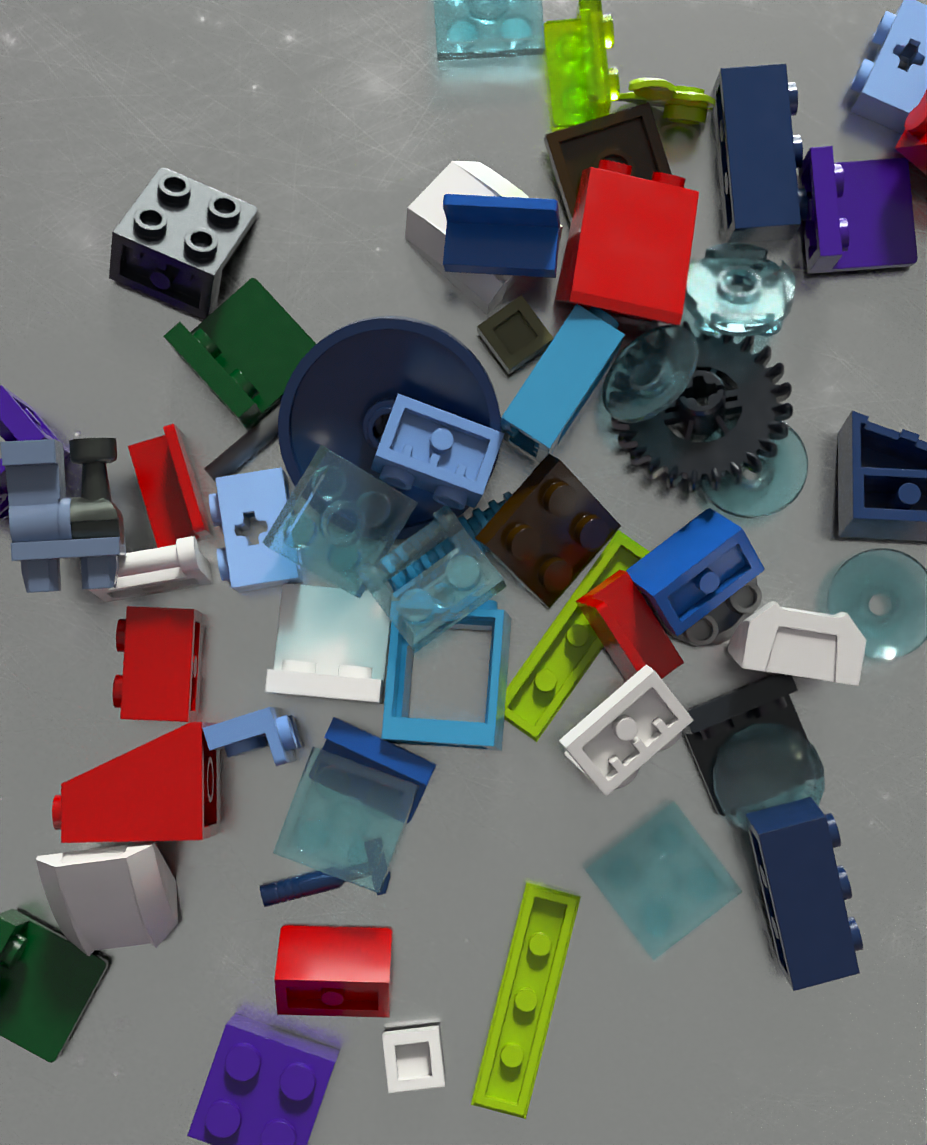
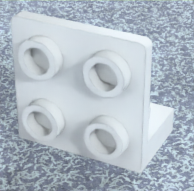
(329, 645)
(626, 731)

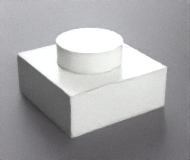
(413, 1059)

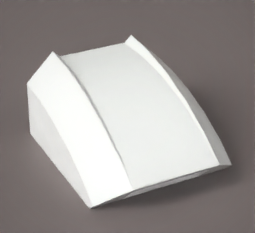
(428, 223)
(800, 644)
(111, 895)

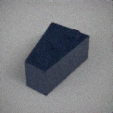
(881, 481)

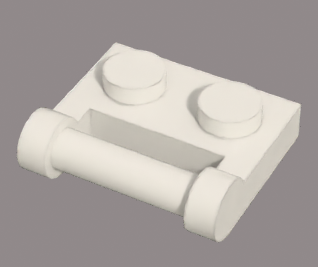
(159, 571)

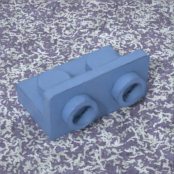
(436, 453)
(248, 732)

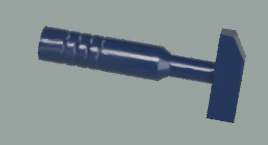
(303, 886)

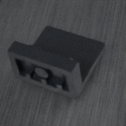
(179, 241)
(723, 716)

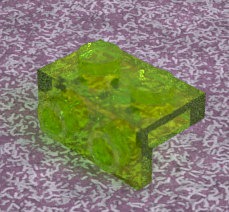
(578, 65)

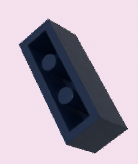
(759, 153)
(805, 892)

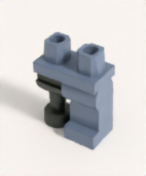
(54, 527)

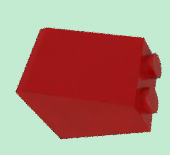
(629, 244)
(146, 794)

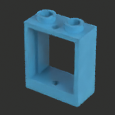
(561, 382)
(445, 733)

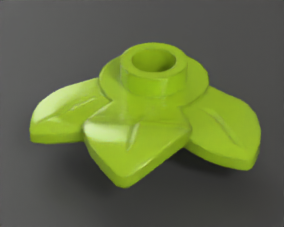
(680, 103)

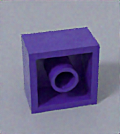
(262, 1087)

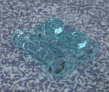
(440, 593)

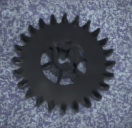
(739, 448)

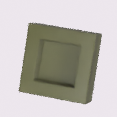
(515, 334)

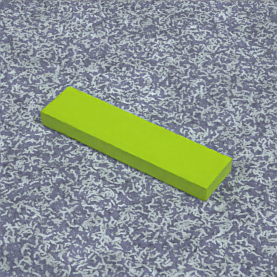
(564, 649)
(525, 1000)

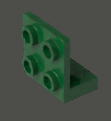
(244, 351)
(42, 985)

